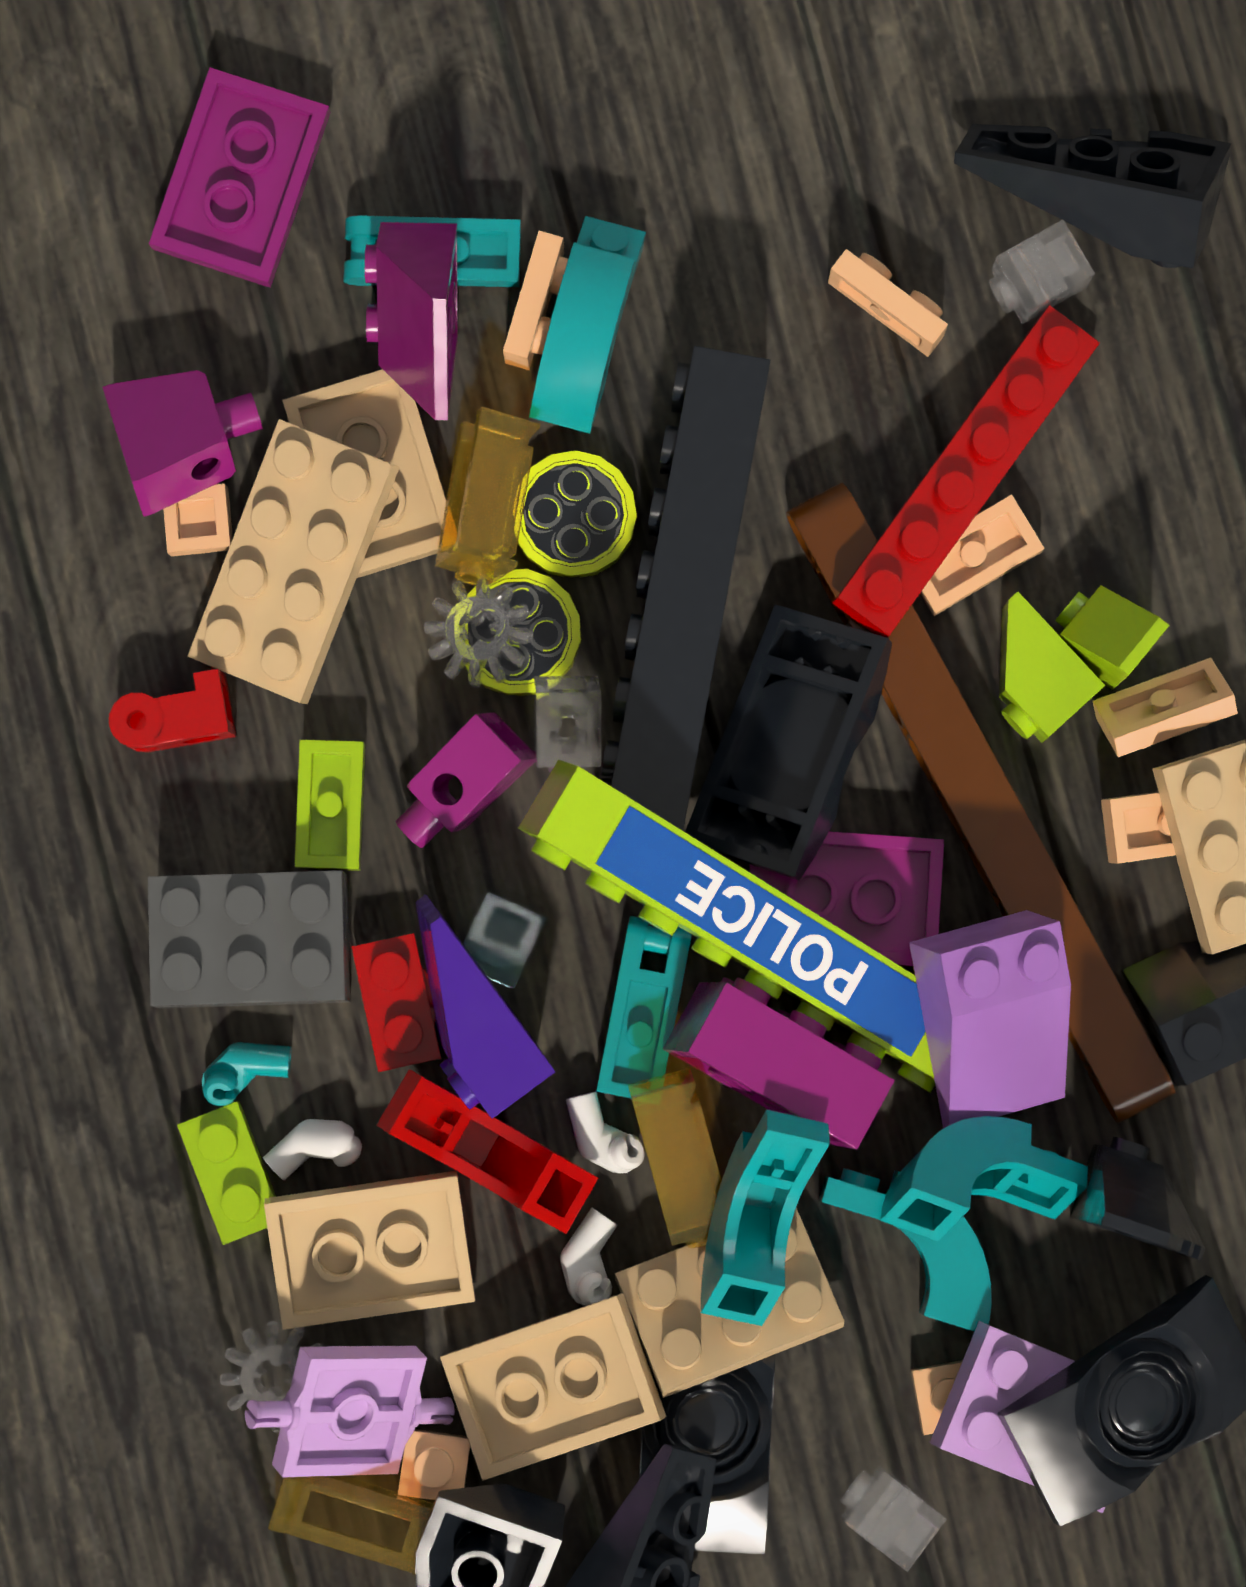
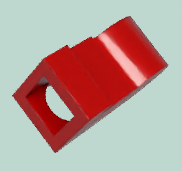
(175, 719)

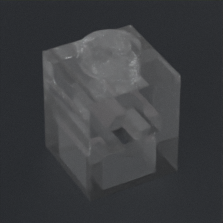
(1040, 272)
(567, 698)
(891, 1516)

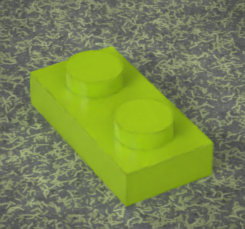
(330, 805)
(228, 1170)

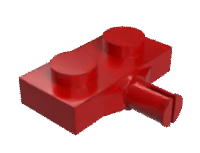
(396, 1002)

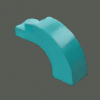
(586, 324)
(985, 1159)
(754, 1216)
(953, 1267)

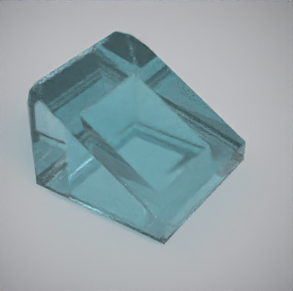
(503, 939)

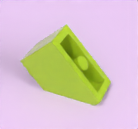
(1109, 633)
(1039, 673)

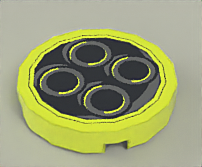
(576, 515)
(554, 628)

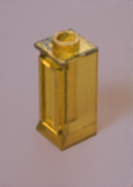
(486, 496)
(678, 1153)
(294, 1499)

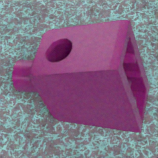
(176, 435)
(486, 761)

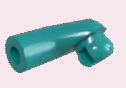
(239, 1065)

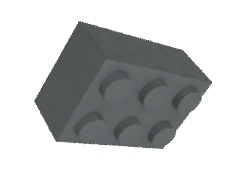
(249, 939)

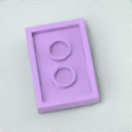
(991, 1377)

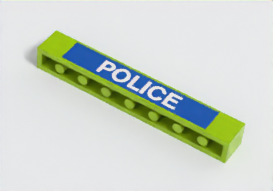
(730, 915)

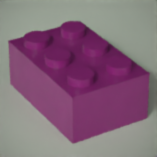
(779, 1059)

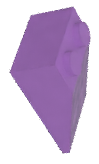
(995, 1014)

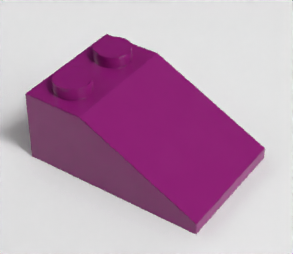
(416, 309)

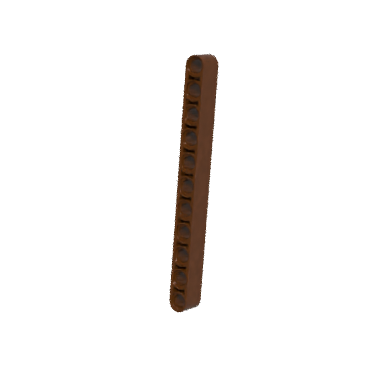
(989, 814)

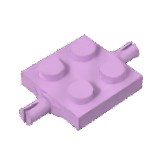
(349, 1411)

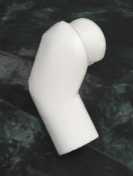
(314, 1139)
(600, 1141)
(582, 1259)

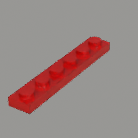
(966, 473)

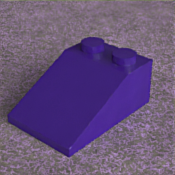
(486, 1045)

